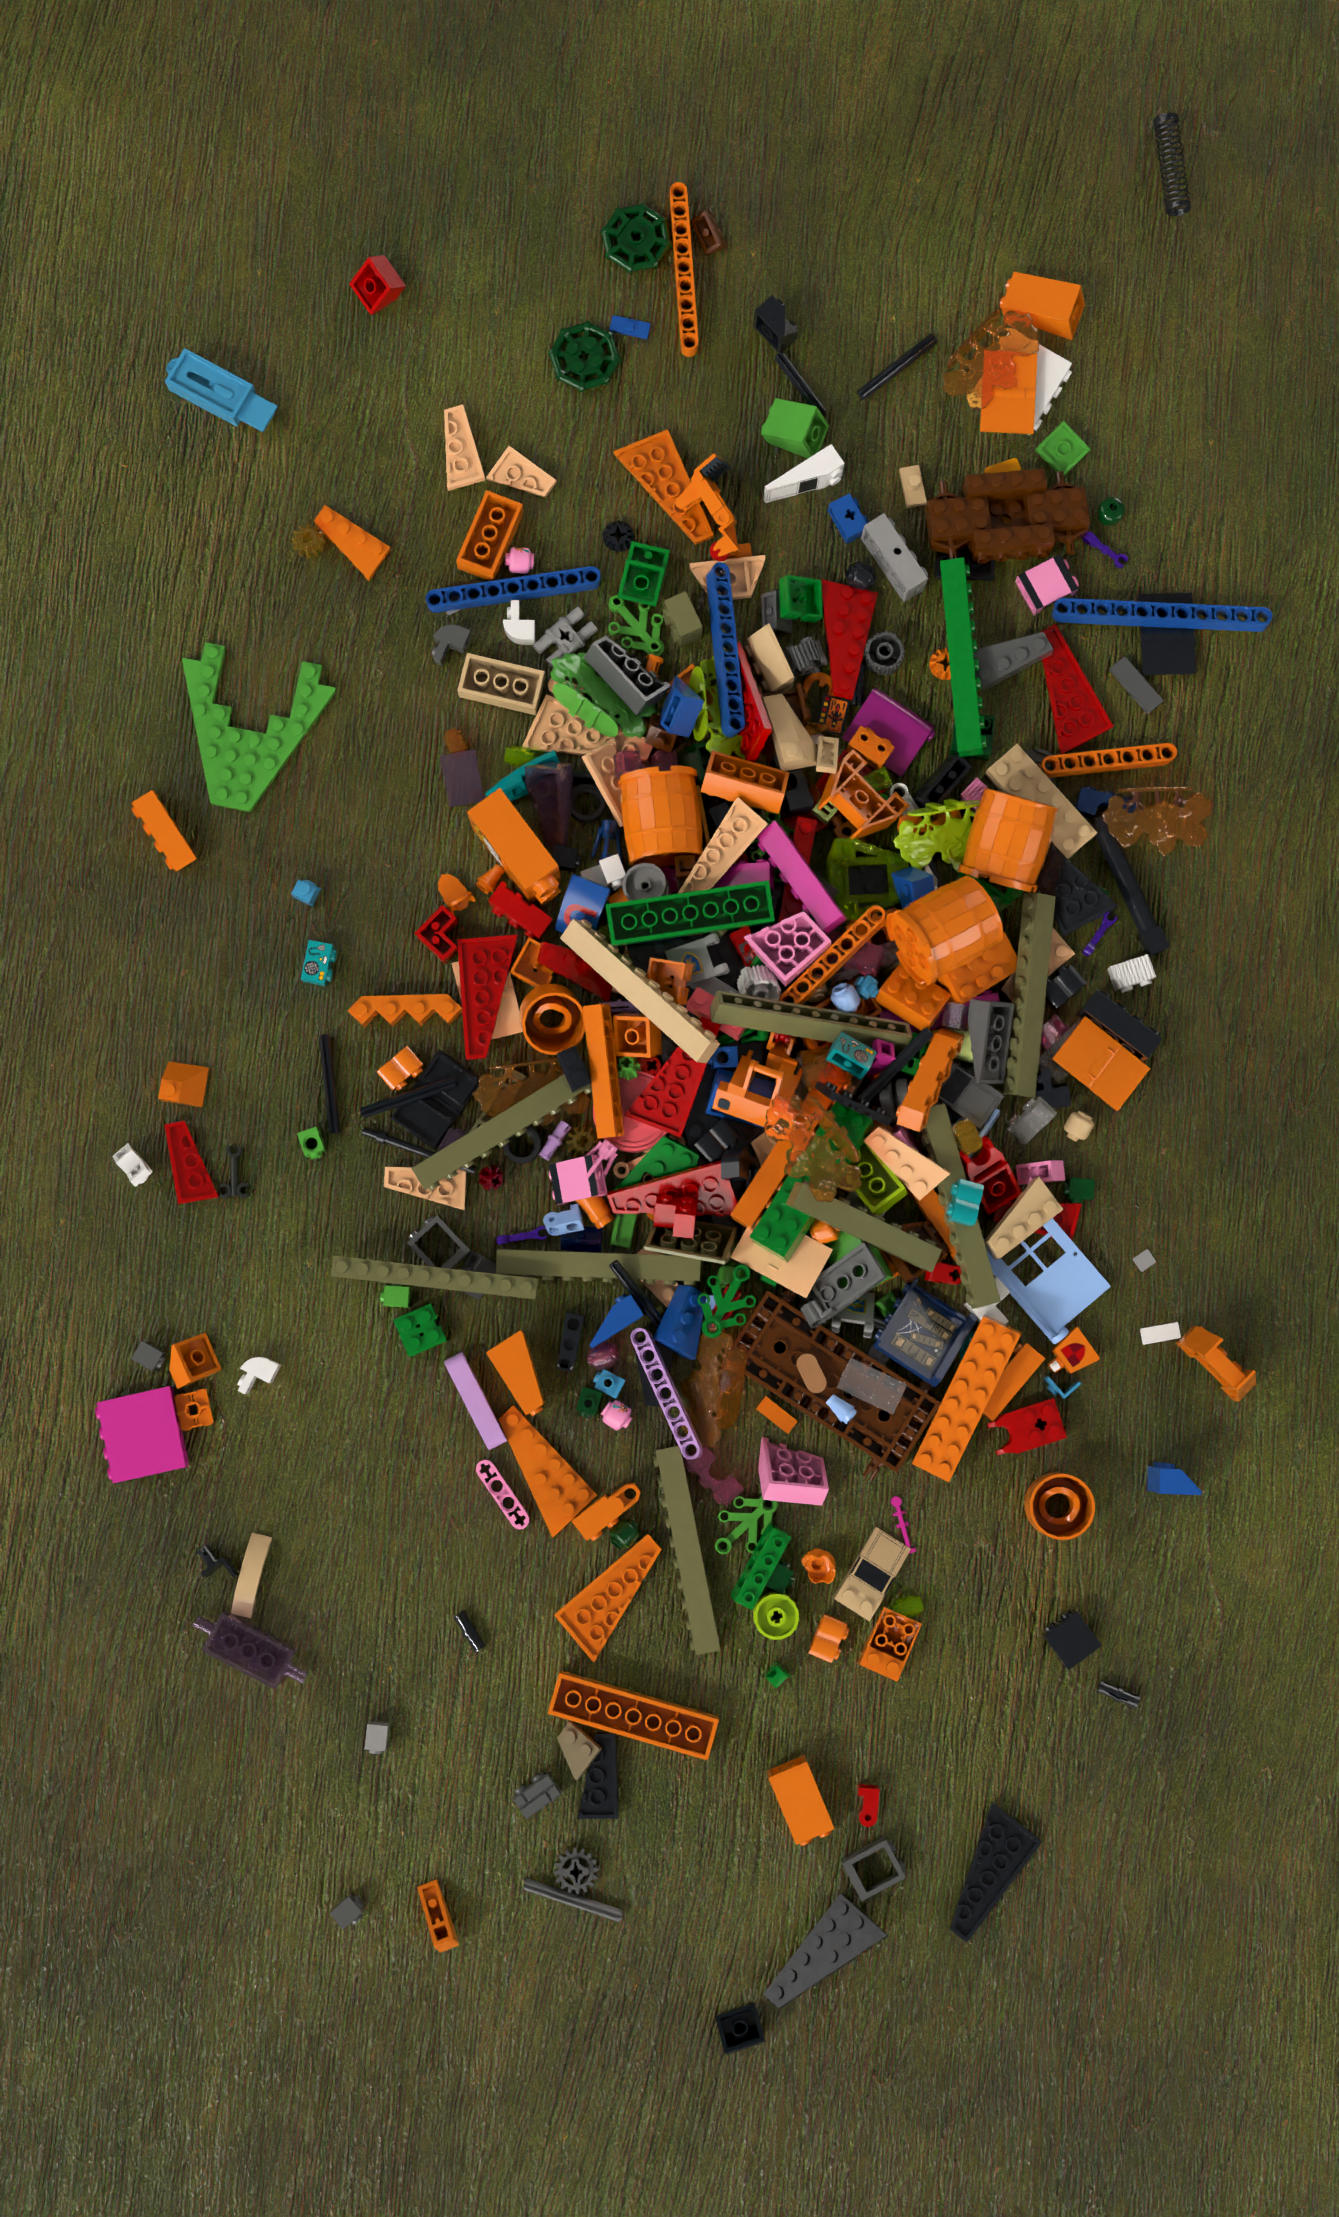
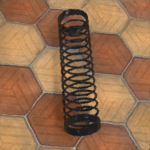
(1163, 117)

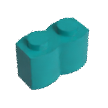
(965, 1202)

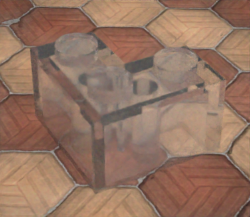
(1035, 1117)

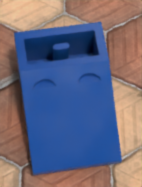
(680, 709)

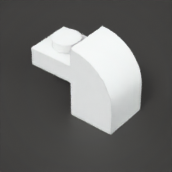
(518, 630)
(132, 1165)
(257, 1367)

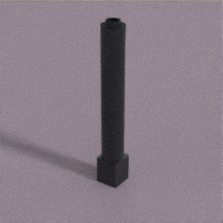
(1150, 933)

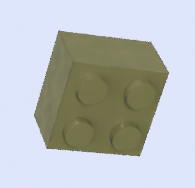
(682, 618)

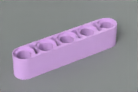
(475, 1400)

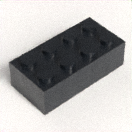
(1120, 1025)

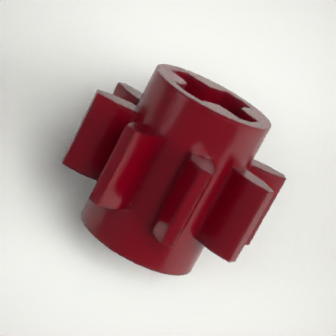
(490, 1177)

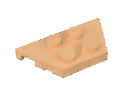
(743, 574)

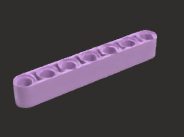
(674, 1400)

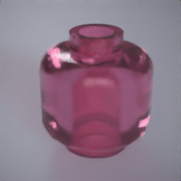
(603, 1356)

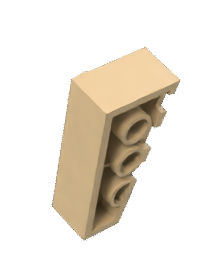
(1027, 1214)

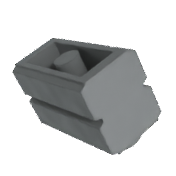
(536, 1794)

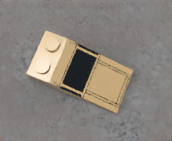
(871, 1574)

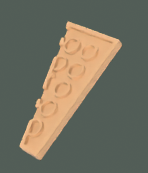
(567, 734)

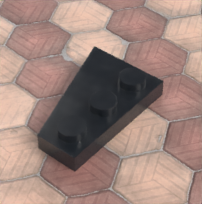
(649, 1395)

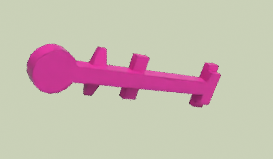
(896, 1502)

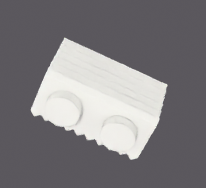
(1132, 973)

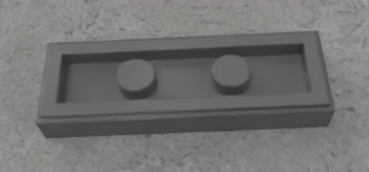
(1136, 685)

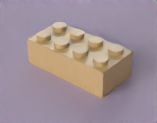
(501, 684)

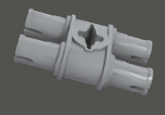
(564, 627)

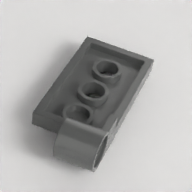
(832, 1296)

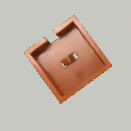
(526, 963)
(661, 972)

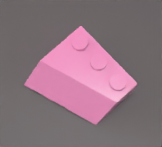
(789, 946)
(791, 1475)

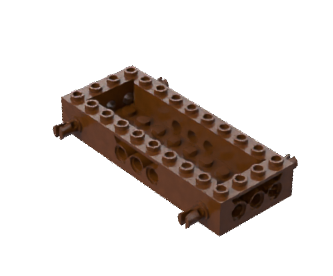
(777, 1321)

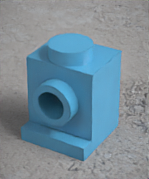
(306, 891)
(616, 1386)

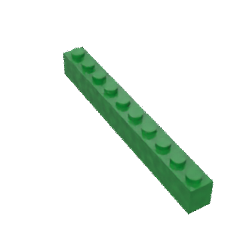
(961, 657)

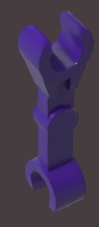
(1092, 540)
(1098, 934)
(504, 1239)

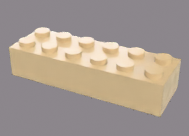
(1020, 776)

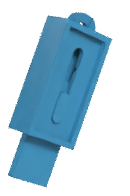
(218, 391)

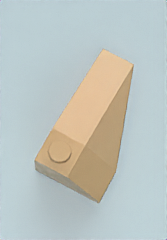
(791, 740)

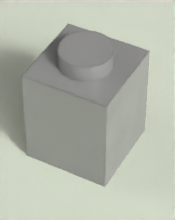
(377, 1737)

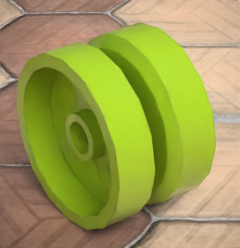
(783, 1625)

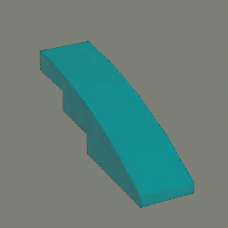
(515, 783)

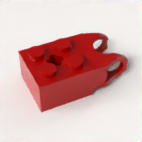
(994, 1173)
(1022, 1429)

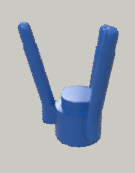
(608, 831)

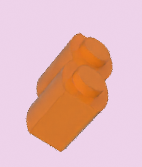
(400, 1069)
(828, 1637)

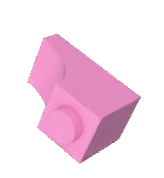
(1047, 1171)

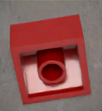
(377, 284)

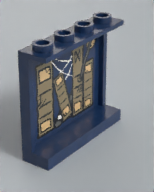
(923, 1333)

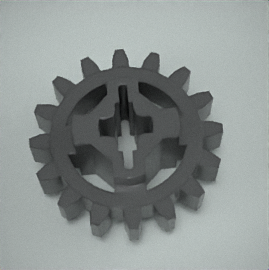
(584, 1869)

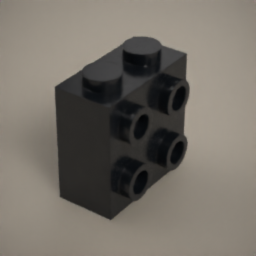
(1070, 1638)

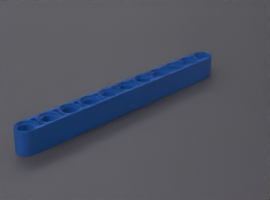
(1170, 610)

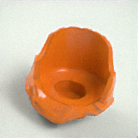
(820, 1566)

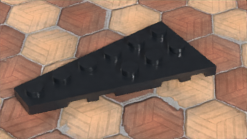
(1077, 897)
(997, 1860)
(832, 1944)

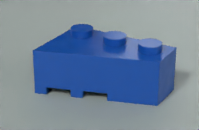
(912, 884)
(682, 1323)

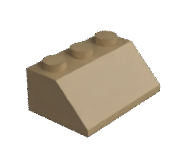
(769, 660)

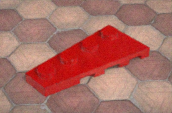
(574, 968)
(188, 1169)
(1065, 1219)

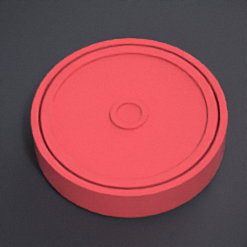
(638, 1136)

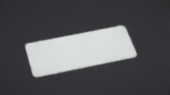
(1160, 1333)

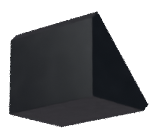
(740, 2029)

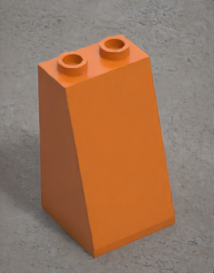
(1051, 303)
(517, 1369)
(800, 1800)

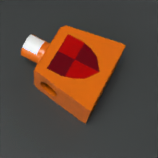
(1072, 1353)

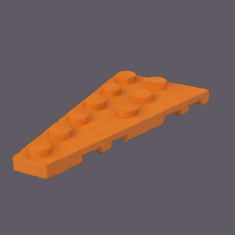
(663, 475)
(552, 1481)
(600, 1605)

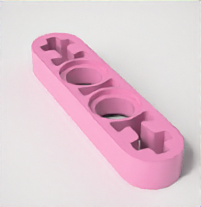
(505, 1492)

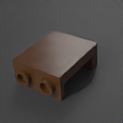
(796, 699)
(908, 1271)

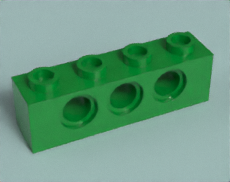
(760, 1566)

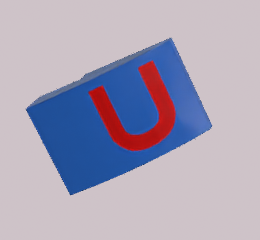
(581, 901)

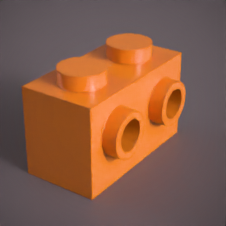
(871, 747)

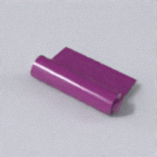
(897, 724)

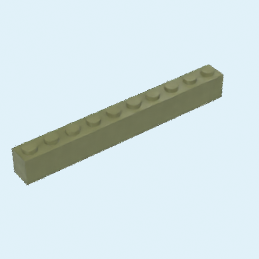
(1029, 994)
(805, 1020)
(497, 1132)
(967, 1240)
(596, 1265)
(435, 1277)
(687, 1549)

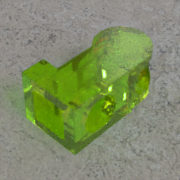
(879, 779)

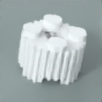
(759, 983)

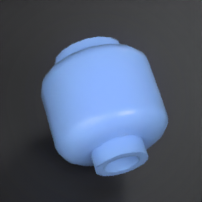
(845, 998)

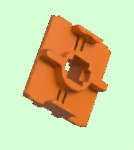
(184, 1412)

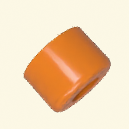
(552, 1039)
(1080, 1501)

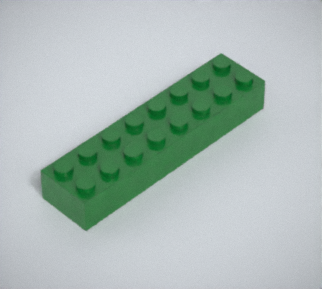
(690, 913)
(784, 1227)

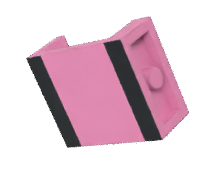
(1047, 583)
(570, 1179)

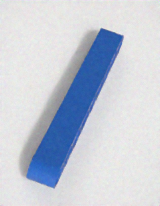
(503, 586)
(721, 657)

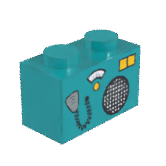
(318, 963)
(851, 1055)

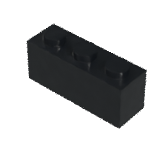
(942, 780)

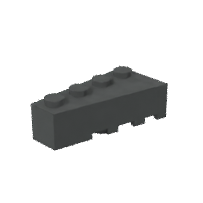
(1010, 657)
(625, 675)

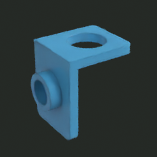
(1052, 1387)

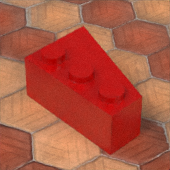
(519, 912)

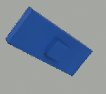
(630, 327)

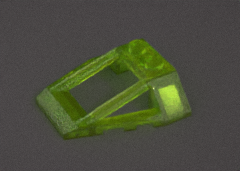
(843, 855)

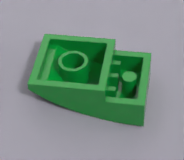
(644, 574)

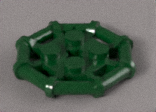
(635, 226)
(587, 345)

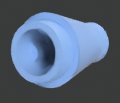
(841, 1408)

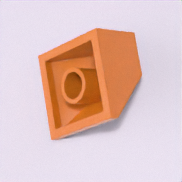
(184, 1084)
(192, 1360)

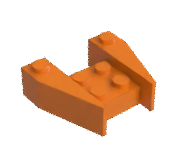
(858, 800)
(1203, 1345)

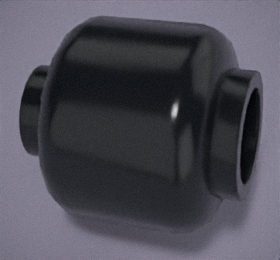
(860, 575)

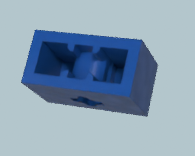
(848, 528)

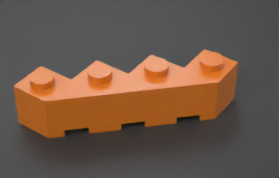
(394, 1007)
(927, 1083)

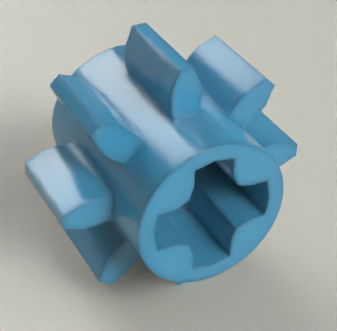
(866, 987)

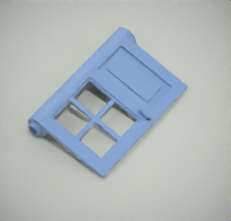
(1059, 1290)

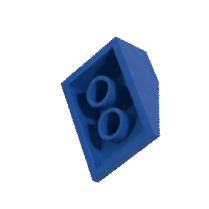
(619, 1317)

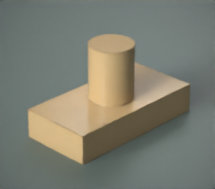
(912, 486)
(827, 754)

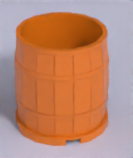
(661, 815)
(1009, 840)
(945, 929)

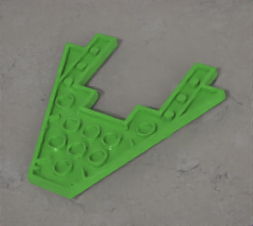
(241, 761)

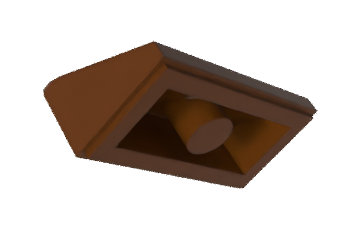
(708, 233)

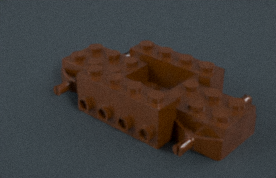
(1036, 516)

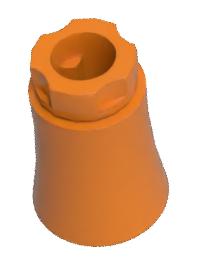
(596, 1210)

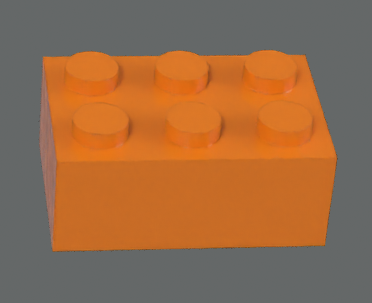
(911, 1001)

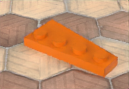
(355, 543)

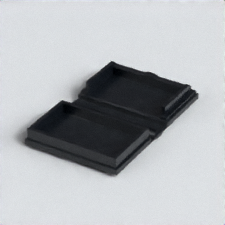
(1167, 649)
(434, 1115)

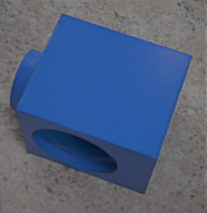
(732, 1058)

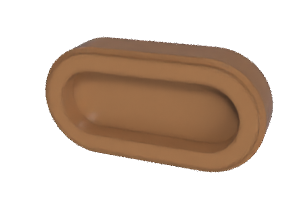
(811, 1373)

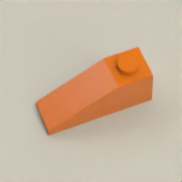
(438, 1916)

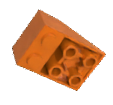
(889, 1644)

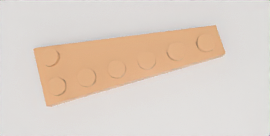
(730, 840)

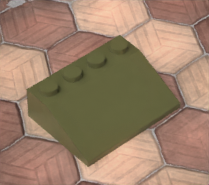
(709, 1243)

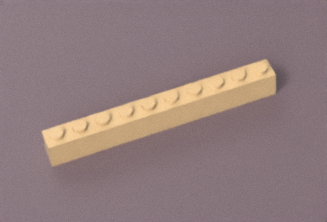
(640, 991)

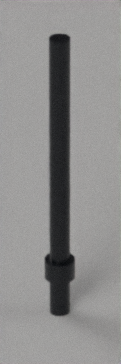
(383, 1137)

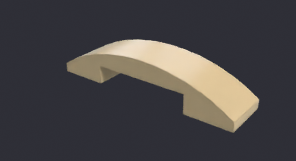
(250, 1575)

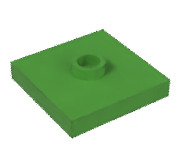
(1062, 448)

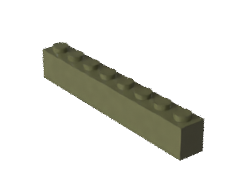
(866, 1227)

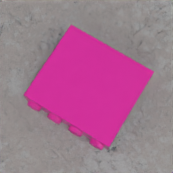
(141, 1434)

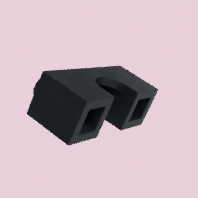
(799, 799)

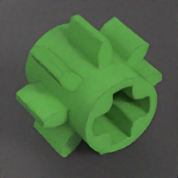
(628, 1067)

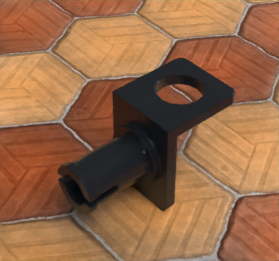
(214, 1564)

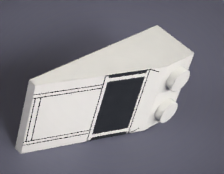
(812, 474)

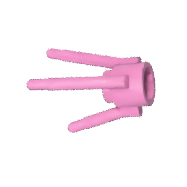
(606, 1151)

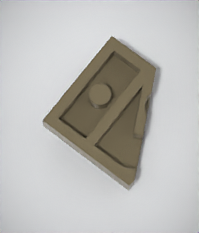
(578, 1749)

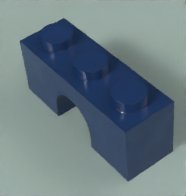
(1089, 800)

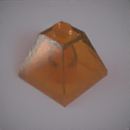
(817, 1068)

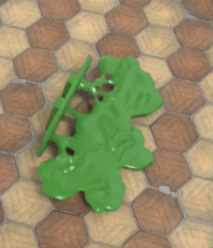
(602, 697)

